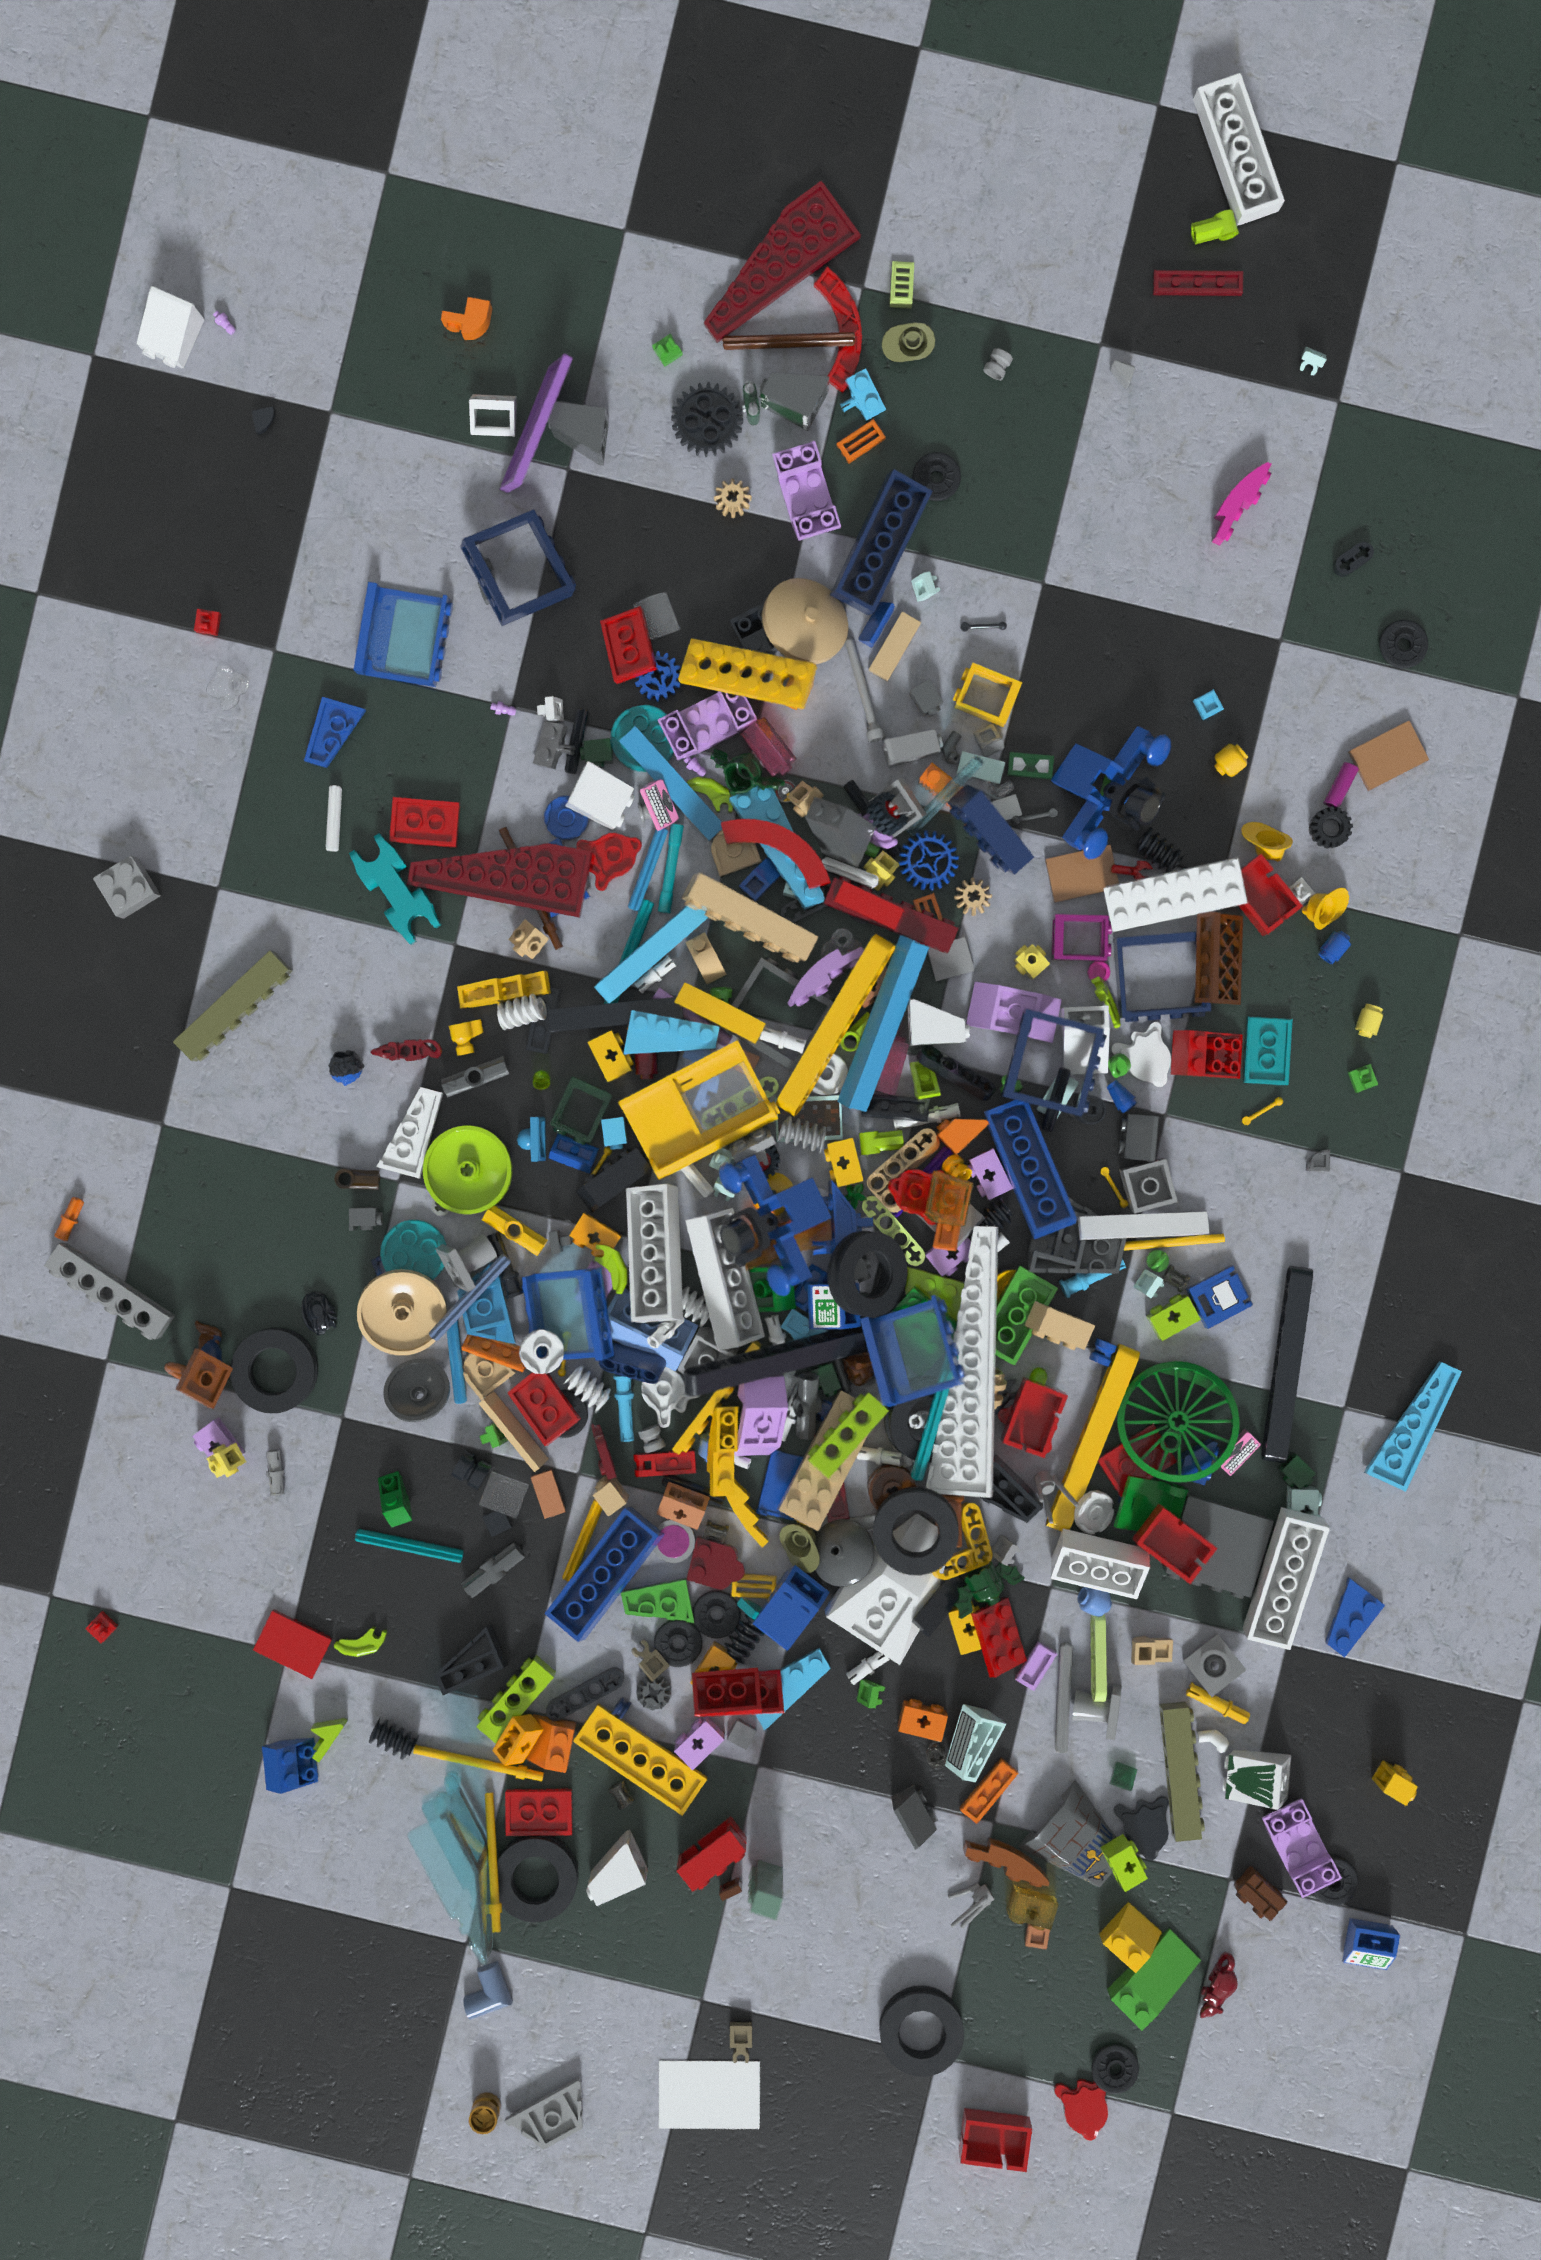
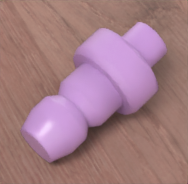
(222, 320)
(501, 708)
(695, 766)

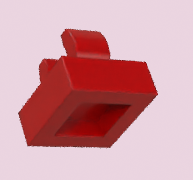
(207, 622)
(101, 1627)

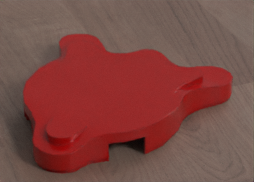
(611, 856)
(912, 1191)
(1084, 2107)

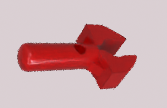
(1133, 871)

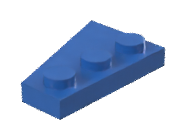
(331, 729)
(1353, 1617)

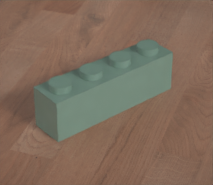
(765, 1889)

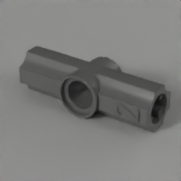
(461, 1081)
(807, 1405)
(493, 1569)

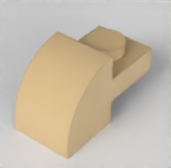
(705, 958)
(1151, 1650)

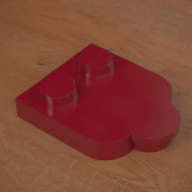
(606, 1463)
(714, 1564)

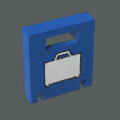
(1224, 1295)

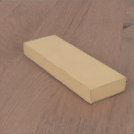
(894, 646)

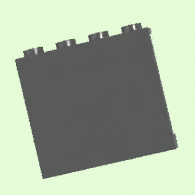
(1240, 1544)

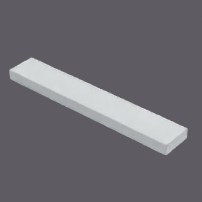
(1143, 1225)

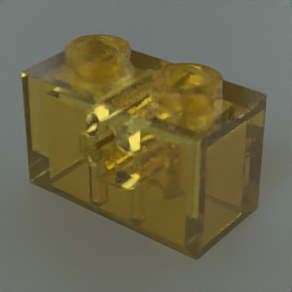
(1024, 1899)

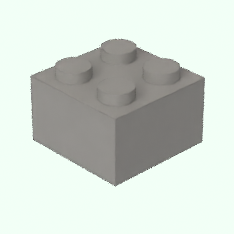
(126, 886)
(1148, 1185)

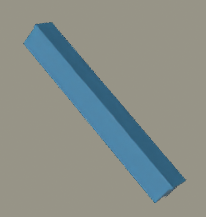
(883, 1024)

